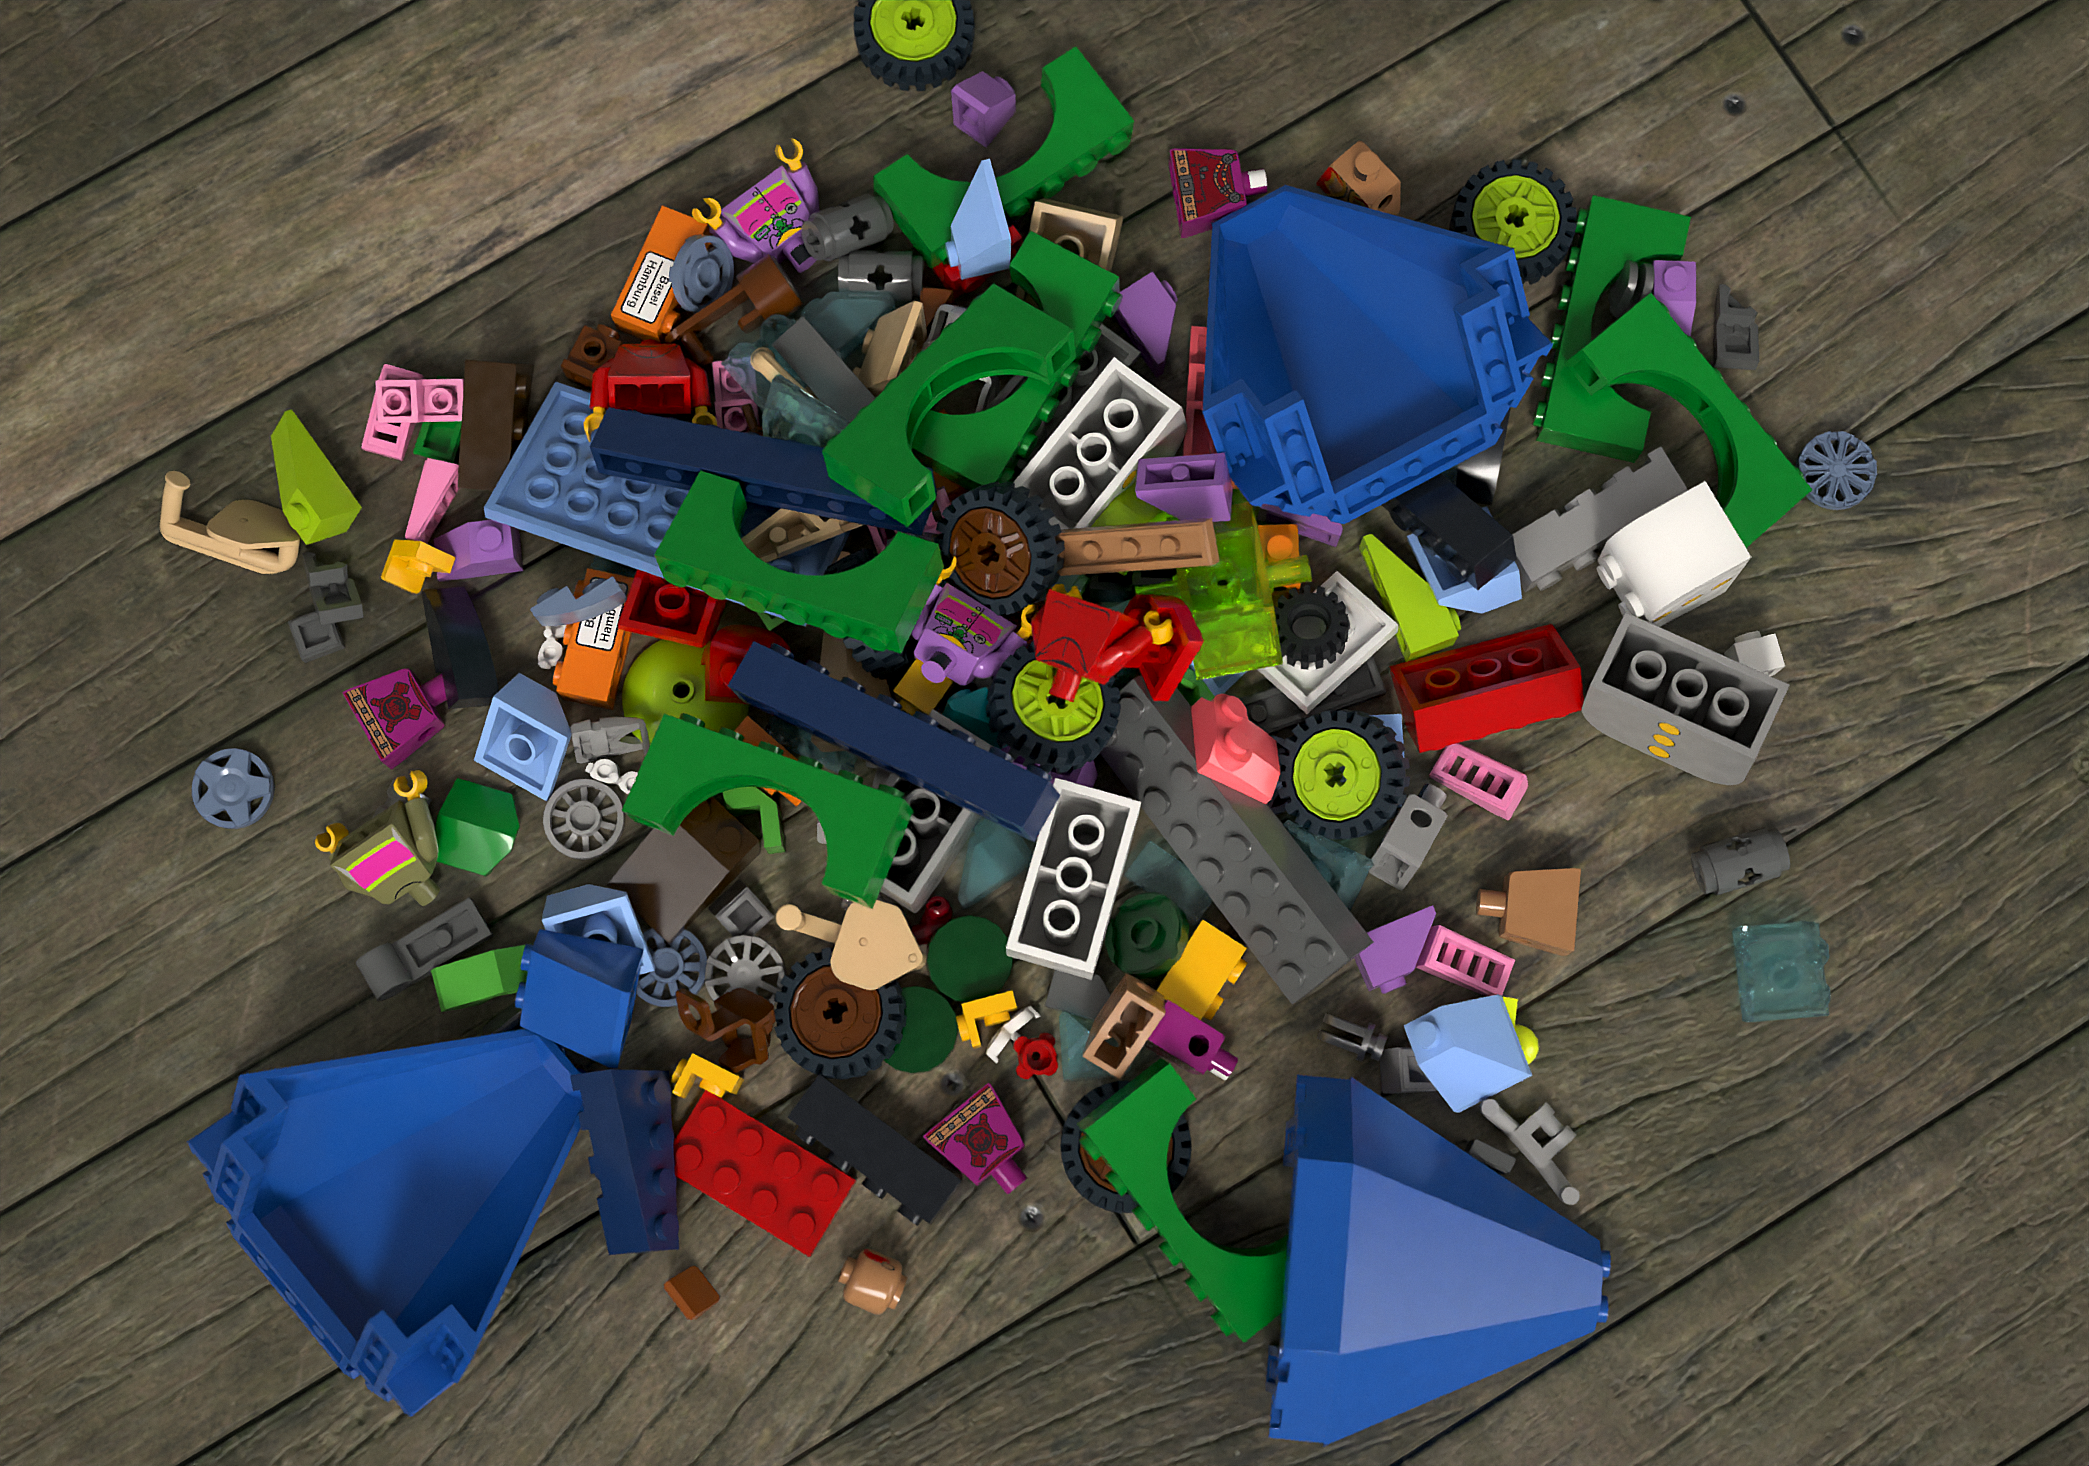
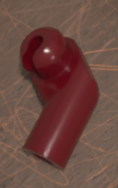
(936, 913)

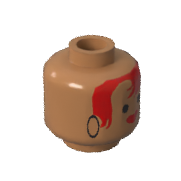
(872, 1281)

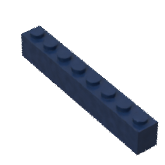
(768, 469)
(896, 740)

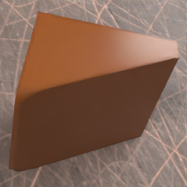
(932, 300)
(692, 1292)

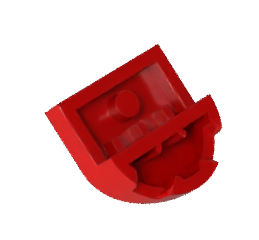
(725, 654)
(1165, 663)

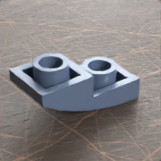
(562, 608)

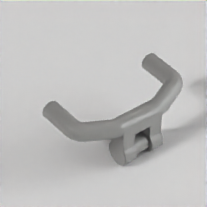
(1539, 1156)

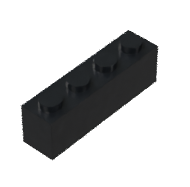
(1454, 529)
(875, 1150)

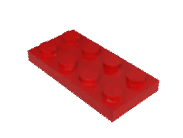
(759, 1173)

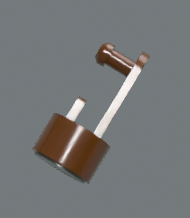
(762, 283)

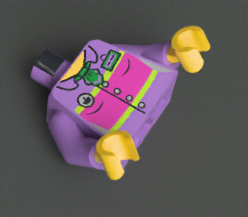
(769, 215)
(963, 636)

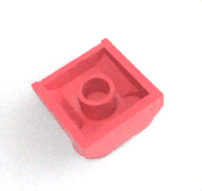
(1234, 748)

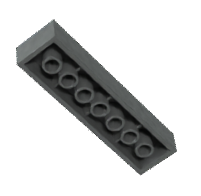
(1233, 847)

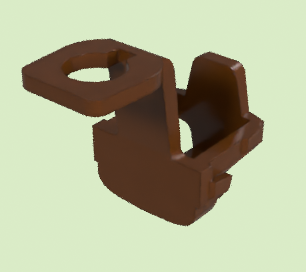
(733, 1011)

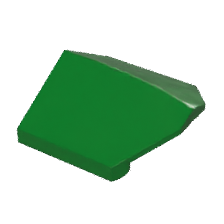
(476, 827)

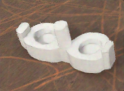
(551, 649)
(609, 773)
(1008, 1031)

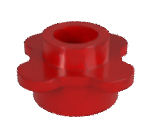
(1046, 1062)

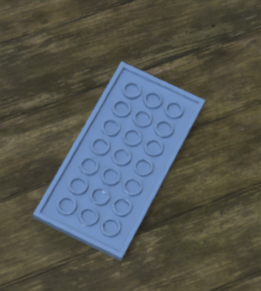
(561, 496)

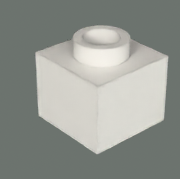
(1757, 652)

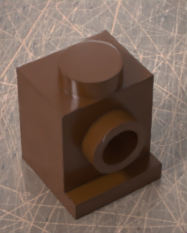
(579, 365)

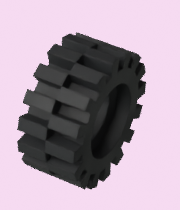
(1315, 605)

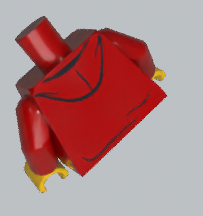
(651, 381)
(1089, 639)

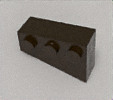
(492, 419)

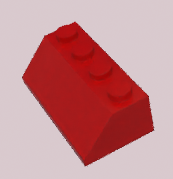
(1488, 688)

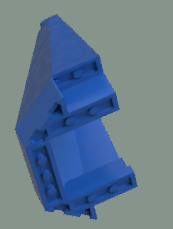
(1356, 351)
(396, 1194)
(1410, 1268)

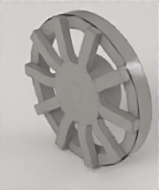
(584, 819)
(744, 972)

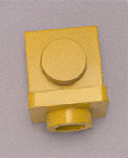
(412, 562)
(992, 1009)
(713, 1077)

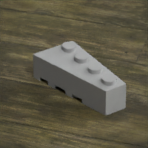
(1591, 520)

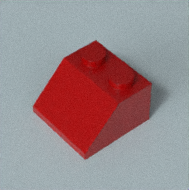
(670, 611)

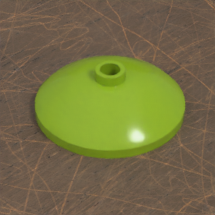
(652, 687)

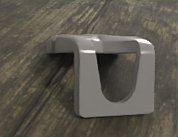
(607, 738)

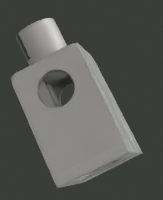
(1409, 837)

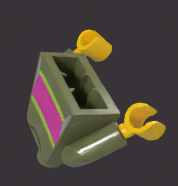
(390, 851)

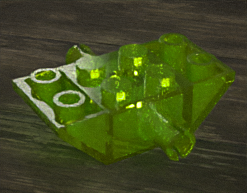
(1240, 616)

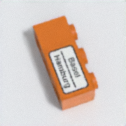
(647, 300)
(594, 652)

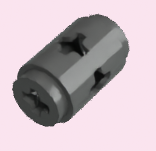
(847, 227)
(906, 272)
(1760, 853)

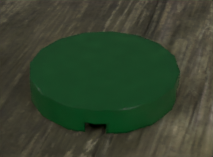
(1147, 935)
(968, 958)
(928, 1033)

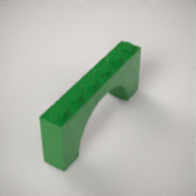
(1084, 130)
(1608, 237)
(989, 339)
(1652, 350)
(990, 443)
(868, 603)
(696, 763)
(1133, 1140)

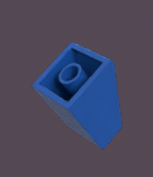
(580, 993)

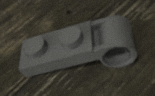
(437, 943)

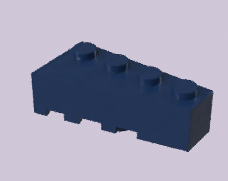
(632, 1157)

